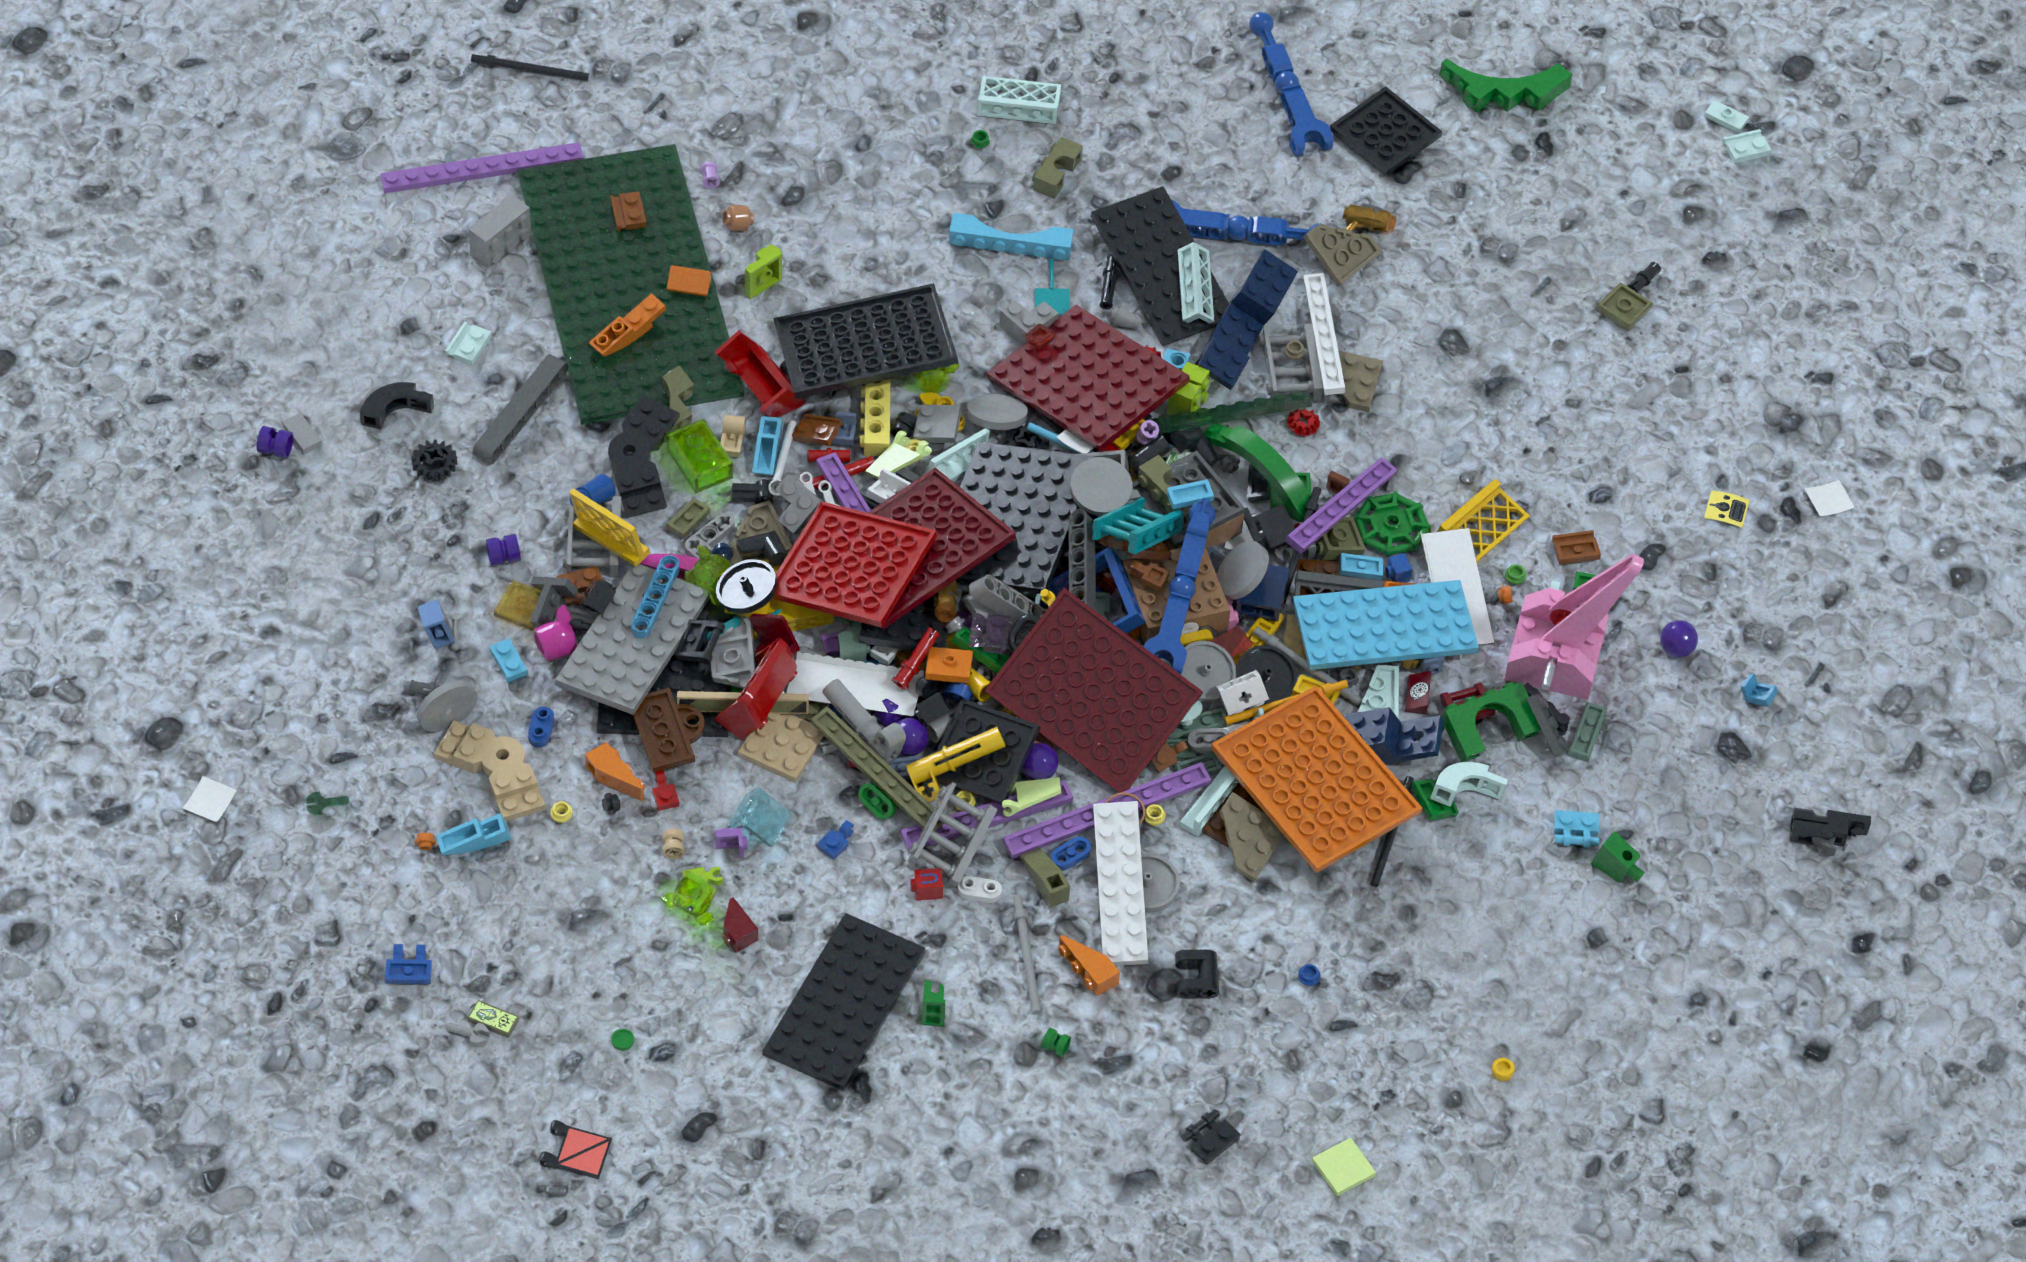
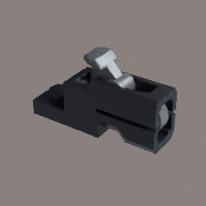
(1826, 830)

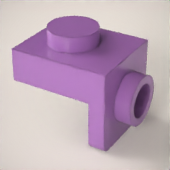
(731, 838)

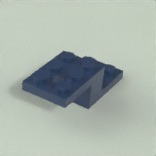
(1396, 740)

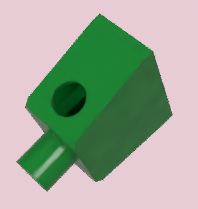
(1618, 859)

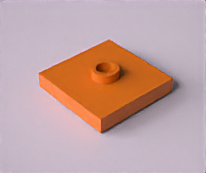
(949, 665)

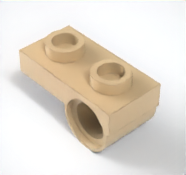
(733, 434)

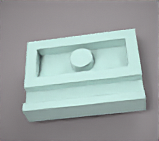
(1746, 146)
(468, 343)

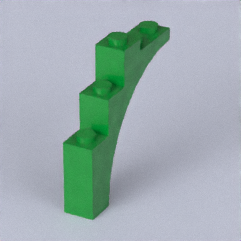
(1481, 90)

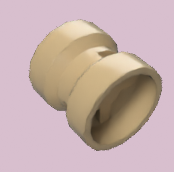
(673, 844)

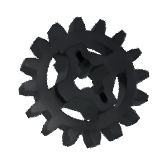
(1025, 438)
(434, 460)

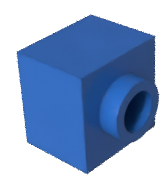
(1398, 568)

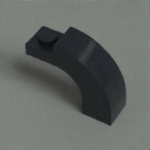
(391, 398)

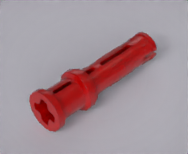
(910, 666)

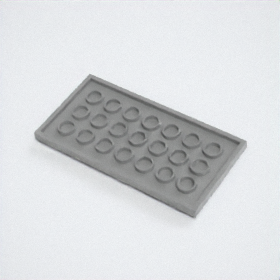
(616, 665)

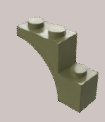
(678, 388)

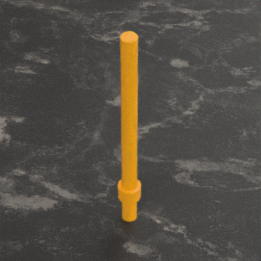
(1326, 688)

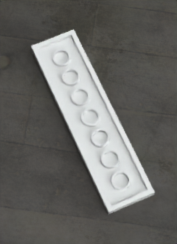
(1120, 883)

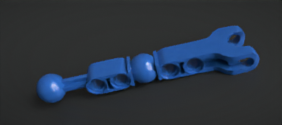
(1301, 117)
(1256, 229)

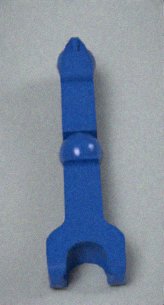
(1182, 587)

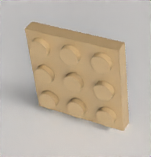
(782, 745)

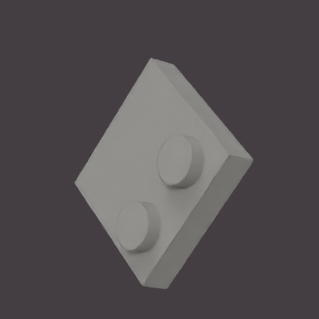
(937, 423)

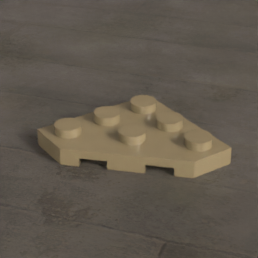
(1341, 250)
(1360, 379)
(759, 520)
(1249, 835)

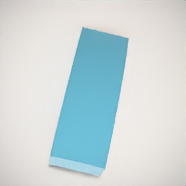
(767, 445)
(474, 835)

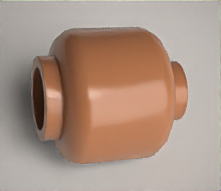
(738, 218)

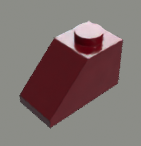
(738, 928)

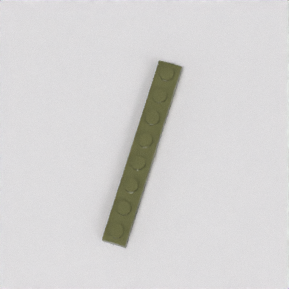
(874, 767)

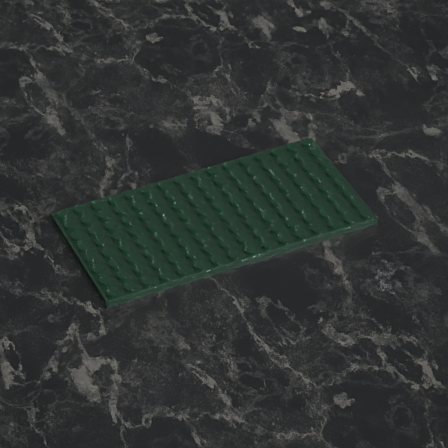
(605, 273)

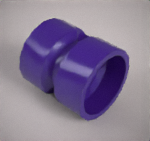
(277, 442)
(503, 549)

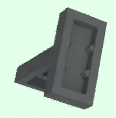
(550, 597)

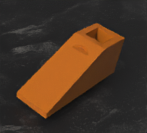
(611, 771)
(1094, 967)

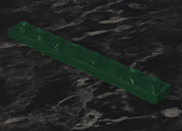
(1237, 411)

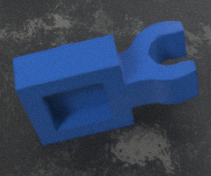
(835, 842)

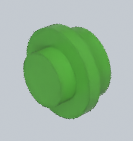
(1515, 574)

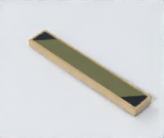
(721, 700)

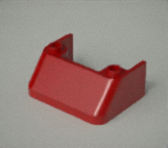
(760, 374)
(762, 690)

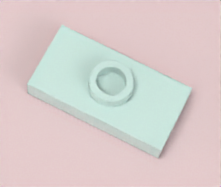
(1726, 116)

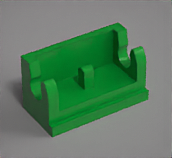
(933, 1006)

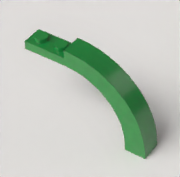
(1267, 462)

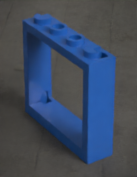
(1103, 560)

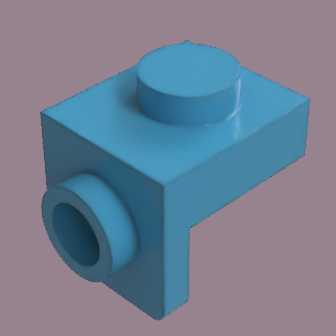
(1758, 692)

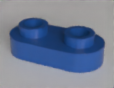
(957, 692)
(542, 725)
(1069, 854)

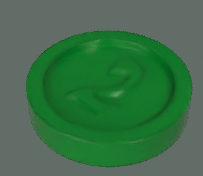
(622, 1039)

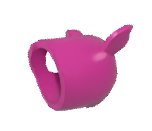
(556, 637)

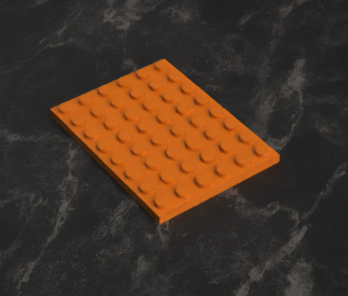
(1316, 778)

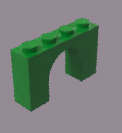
(1510, 701)

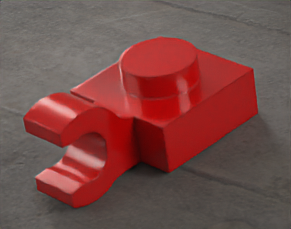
(664, 795)

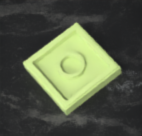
(1343, 1166)

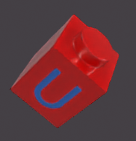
(927, 884)

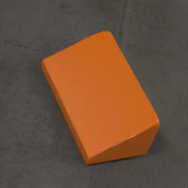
(689, 280)

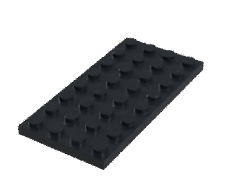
(1145, 244)
(844, 1001)

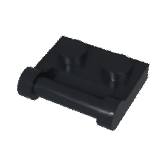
(694, 638)

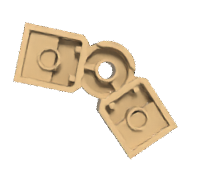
(510, 779)

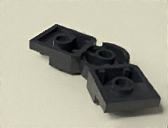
(636, 475)

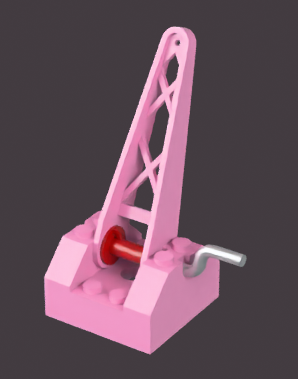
(1563, 633)

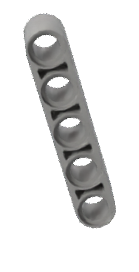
(1003, 599)

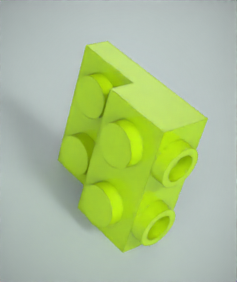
(764, 272)

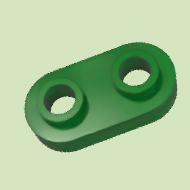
(878, 802)

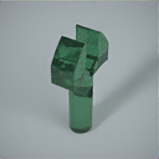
(316, 797)

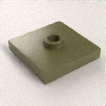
(1624, 306)

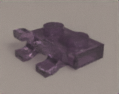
(996, 632)

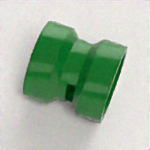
(1056, 1042)

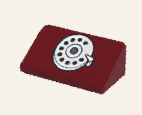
(1418, 692)

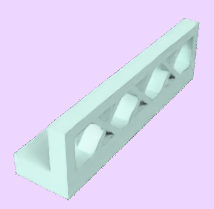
(1192, 283)
(956, 459)
(1209, 802)

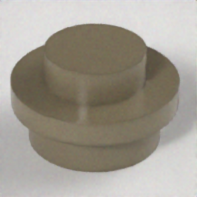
(1294, 350)

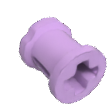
(710, 175)
(1150, 428)

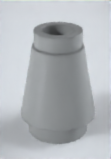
(1124, 318)

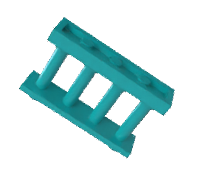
(1139, 537)

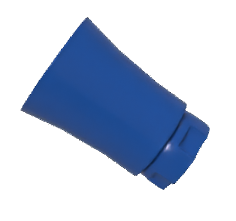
(599, 489)

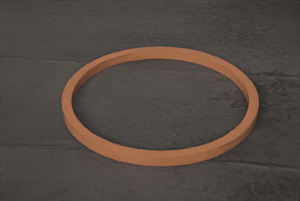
(1131, 795)

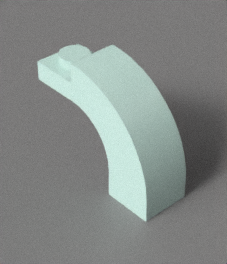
(1467, 777)

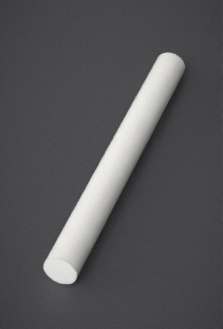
(784, 450)

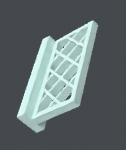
(1018, 108)

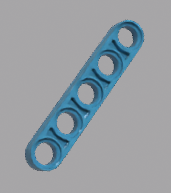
(655, 604)

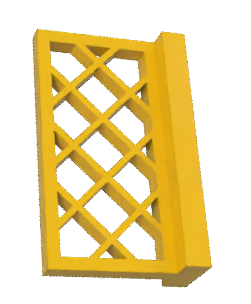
(1475, 505)
(607, 529)

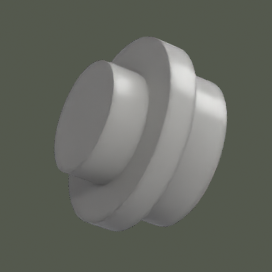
(955, 625)

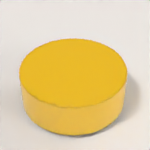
(1503, 1069)

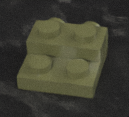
(1340, 539)

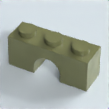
(1062, 155)
(1154, 477)

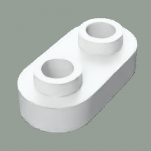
(979, 890)

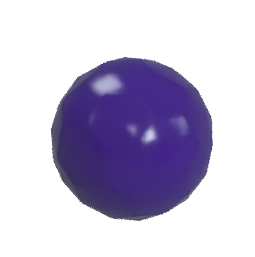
(1679, 638)
(916, 736)
(1041, 762)

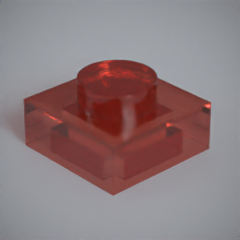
(1039, 336)

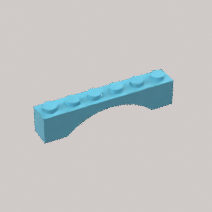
(1049, 243)

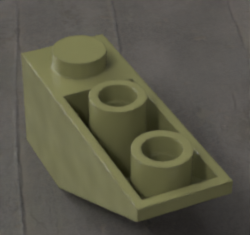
(1046, 877)

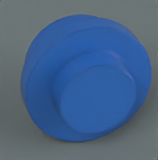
(1309, 975)

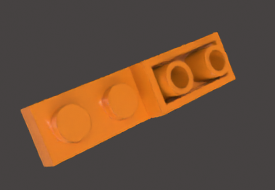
(630, 328)

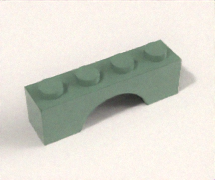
(849, 641)

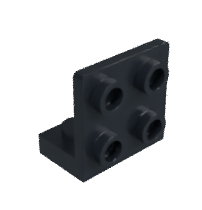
(1269, 527)

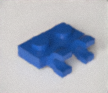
(408, 971)

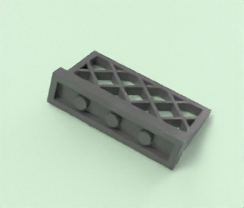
(1331, 583)

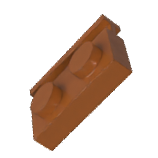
(628, 211)
(817, 429)
(1576, 547)

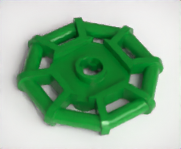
(1391, 533)

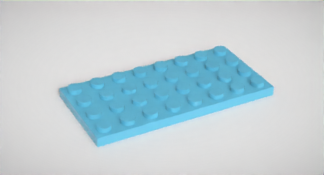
(1385, 624)

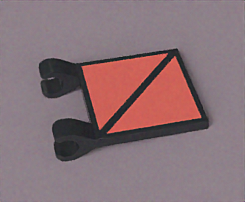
(579, 1152)

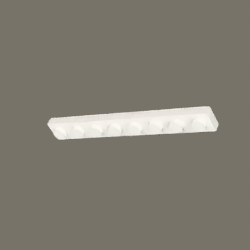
(1324, 334)

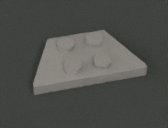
(734, 656)

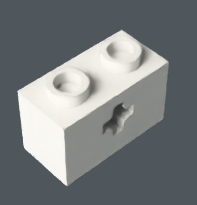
(1231, 693)

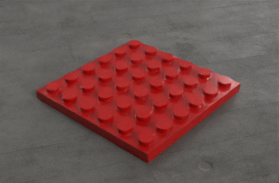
(852, 563)

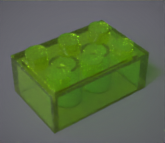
(699, 456)

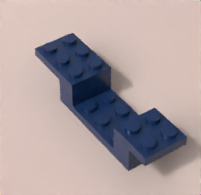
(1244, 319)

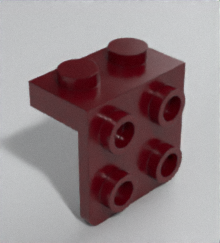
(770, 628)

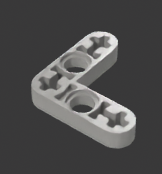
(712, 527)

